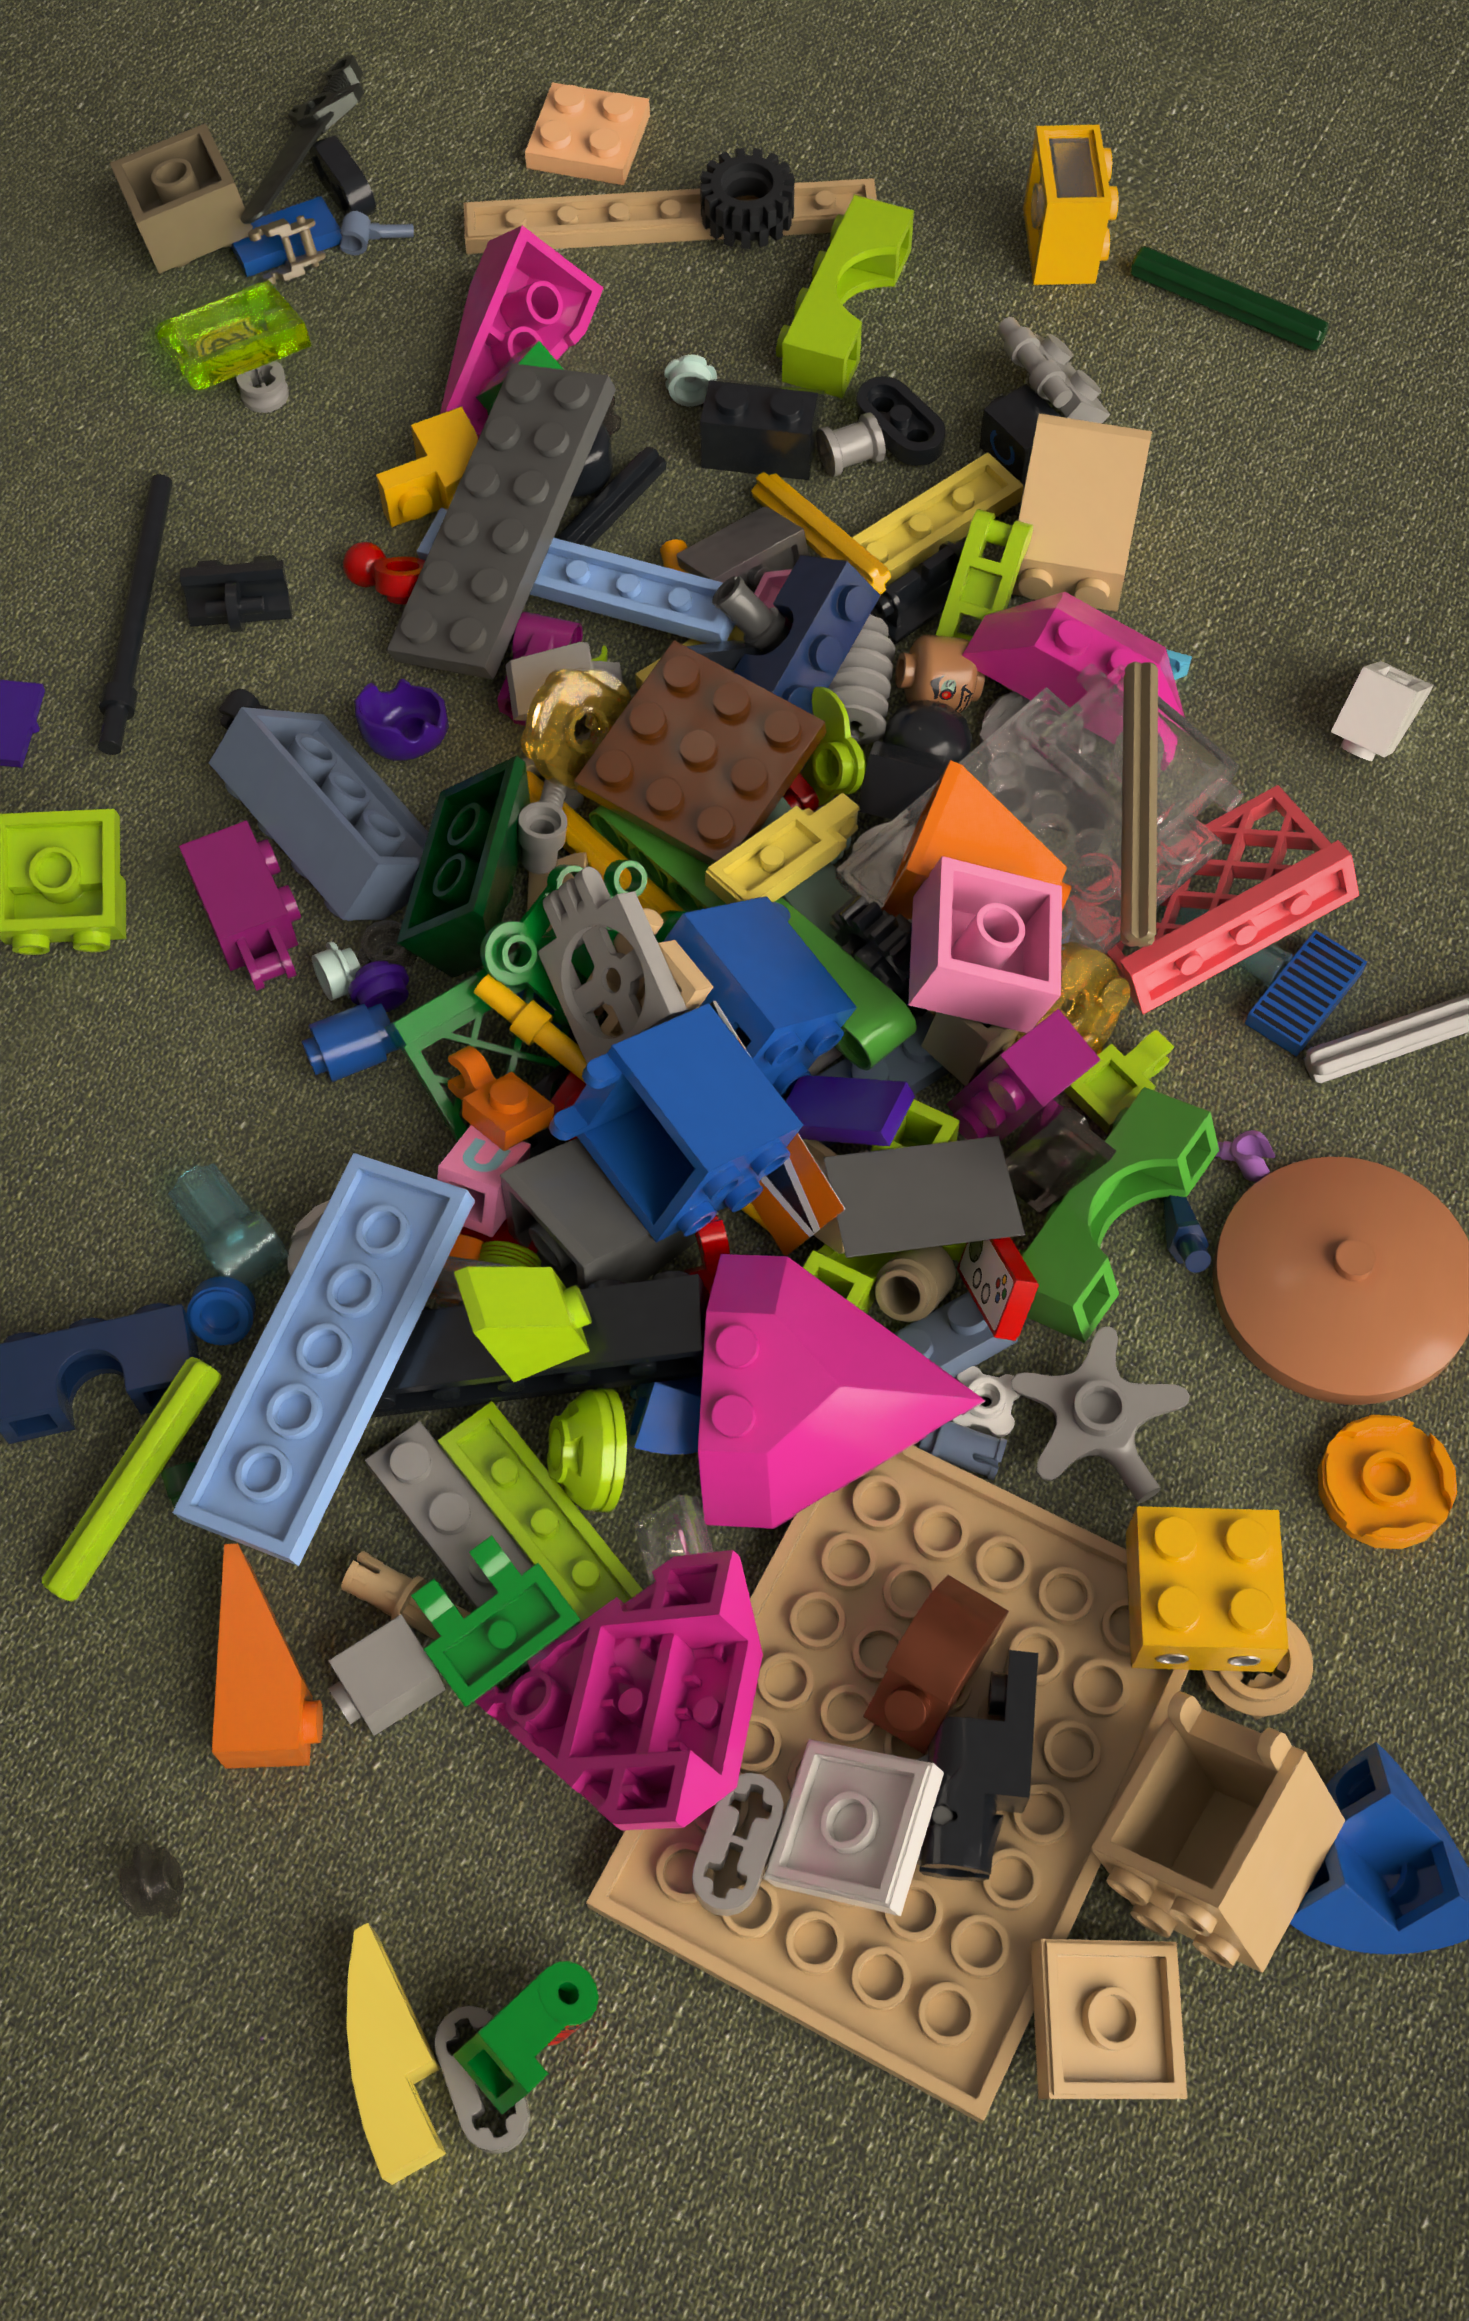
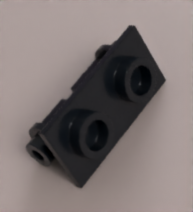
(919, 593)

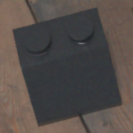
(760, 428)

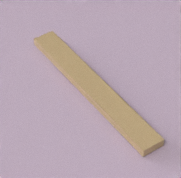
(642, 216)

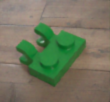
(502, 1632)

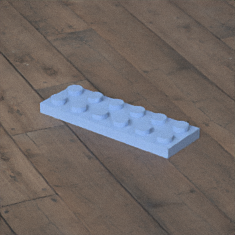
(324, 1358)

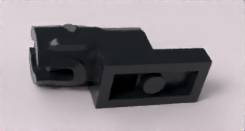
(984, 1772)

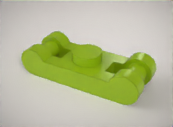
(980, 583)

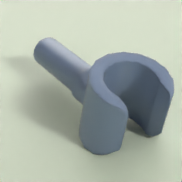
(358, 229)

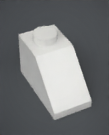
(1379, 710)

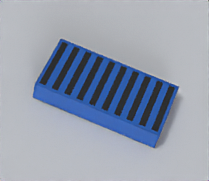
(1305, 993)

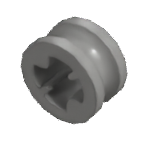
(267, 397)

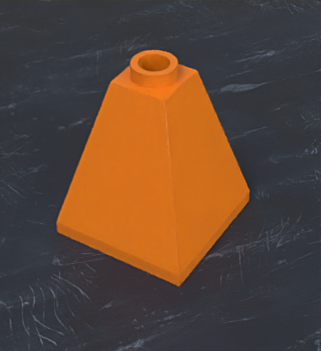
(971, 827)

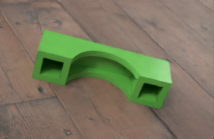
(1158, 1153)

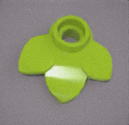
(838, 760)

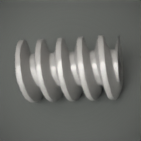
(864, 681)

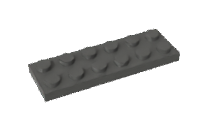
(502, 520)

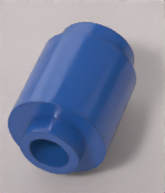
(349, 1041)

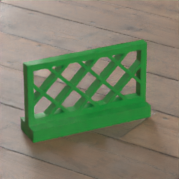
(448, 1013)

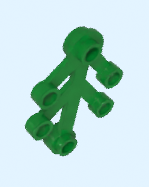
(535, 922)

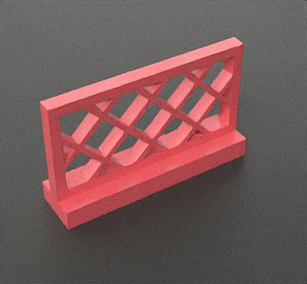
(1242, 922)

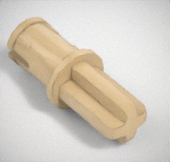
(389, 1591)

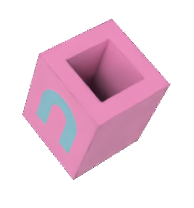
(477, 1166)

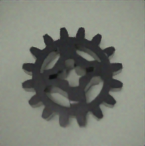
(877, 943)

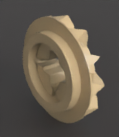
(1267, 1694)

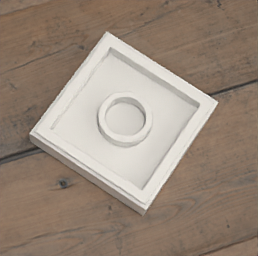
(854, 1826)

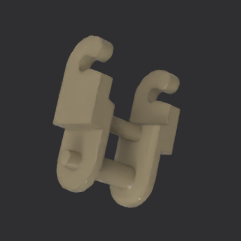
(294, 265)

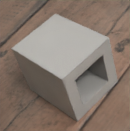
(384, 1677)

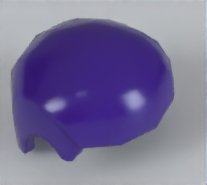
(401, 721)

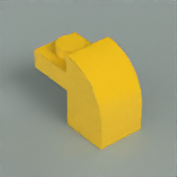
(429, 483)

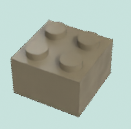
(182, 198)

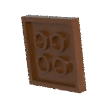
(700, 755)

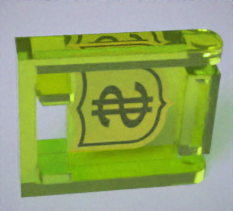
(227, 335)

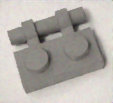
(1052, 373)

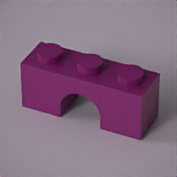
(1023, 1079)

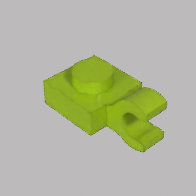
(1119, 1079)

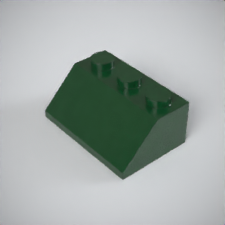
(466, 868)

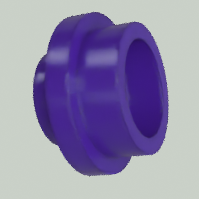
(381, 984)

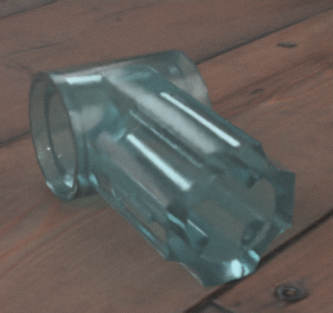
(233, 1237)

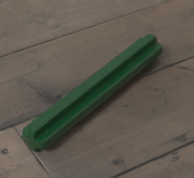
(1229, 298)

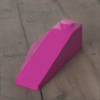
(515, 299)

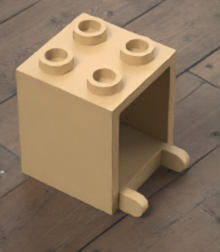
(1219, 1834)

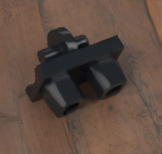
(236, 592)

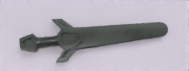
(311, 121)

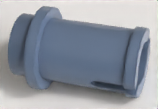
(966, 1448)

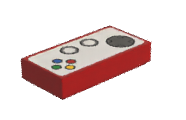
(998, 1284)

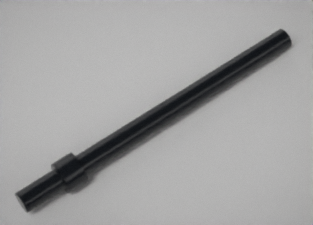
(119, 695)

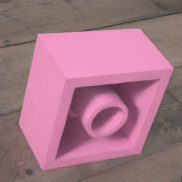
(986, 945)

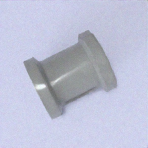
(850, 444)

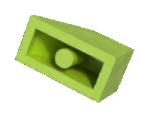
(524, 1316)

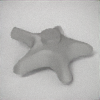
(1099, 1414)

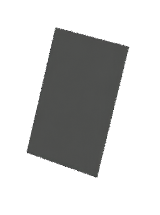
(924, 1196)

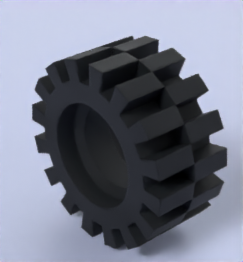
(747, 177)

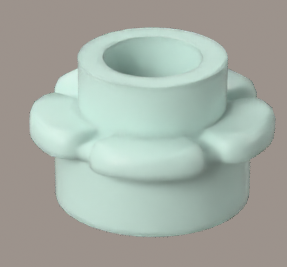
(689, 379)
(335, 970)

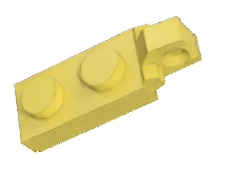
(784, 852)

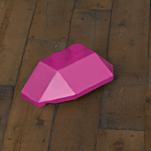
(1054, 641)

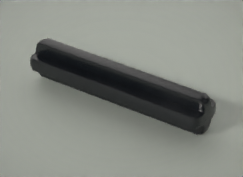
(615, 498)

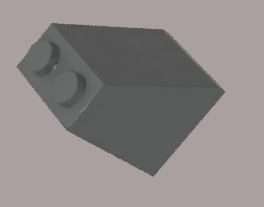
(581, 1220)

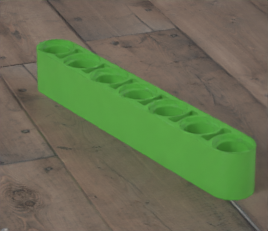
(880, 1017)

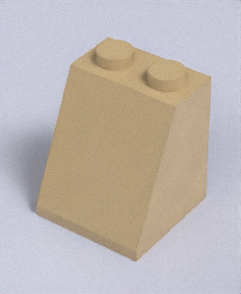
(1082, 509)

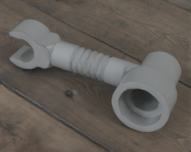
(543, 829)

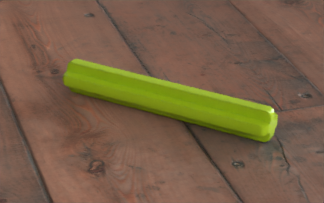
(131, 1479)

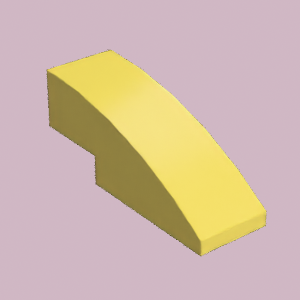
(386, 2061)

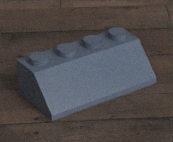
(323, 809)

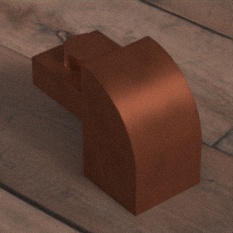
(934, 1662)

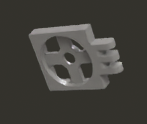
(580, 916)

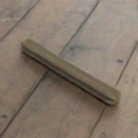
(1139, 805)

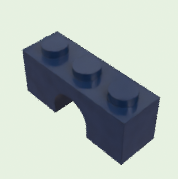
(828, 610)
(48, 1369)

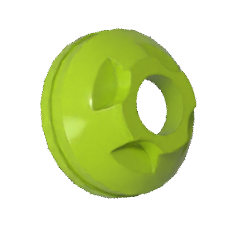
(590, 1449)

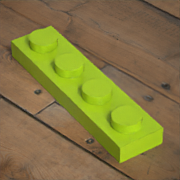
(537, 1512)

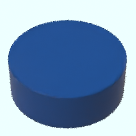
(221, 1310)

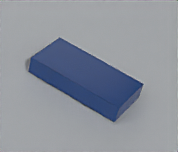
(269, 251)

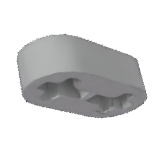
(754, 1850)
(466, 2093)

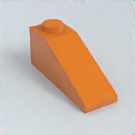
(260, 1693)

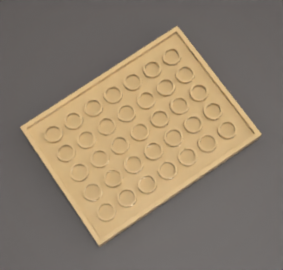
(950, 1978)

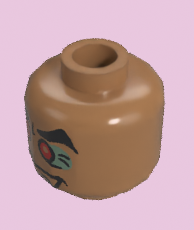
(939, 672)

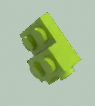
(61, 880)

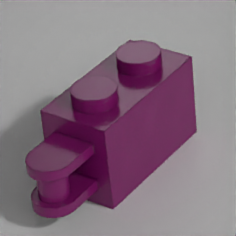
(243, 901)

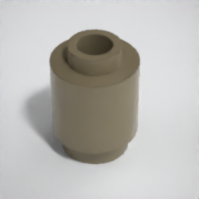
(914, 1283)

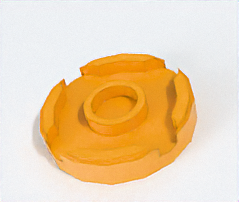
(1386, 1482)

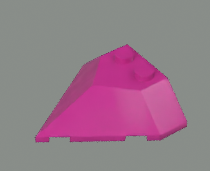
(803, 1393)
(646, 1696)

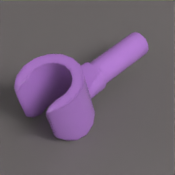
(1246, 1151)

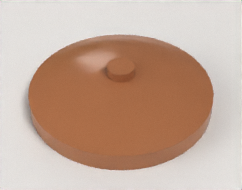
(1343, 1280)

